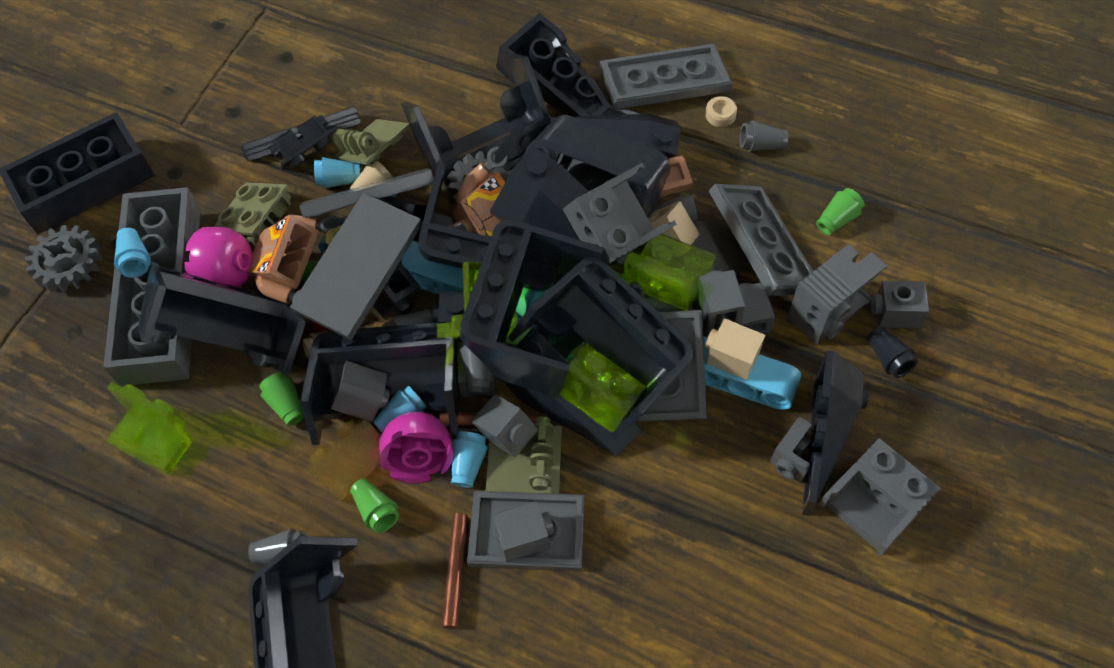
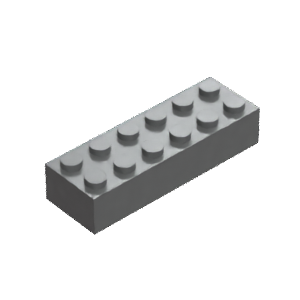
(164, 225)

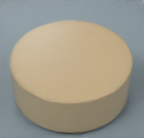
(721, 111)

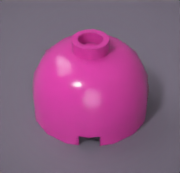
(219, 255)
(415, 447)

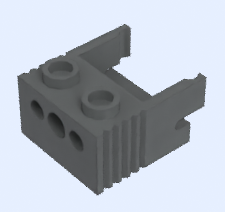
(613, 218)
(833, 294)
(880, 495)

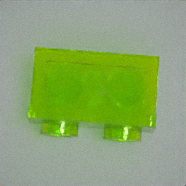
(600, 388)

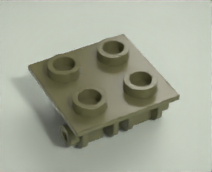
(367, 145)
(255, 209)
(533, 469)

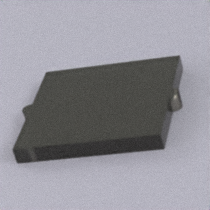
(722, 244)

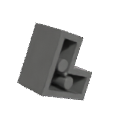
(743, 303)

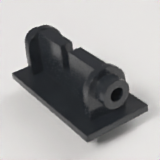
(294, 150)

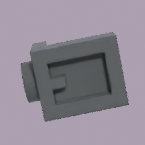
(789, 451)

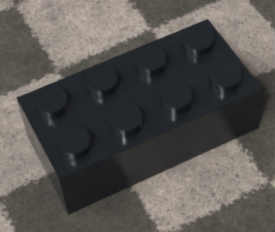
(75, 173)

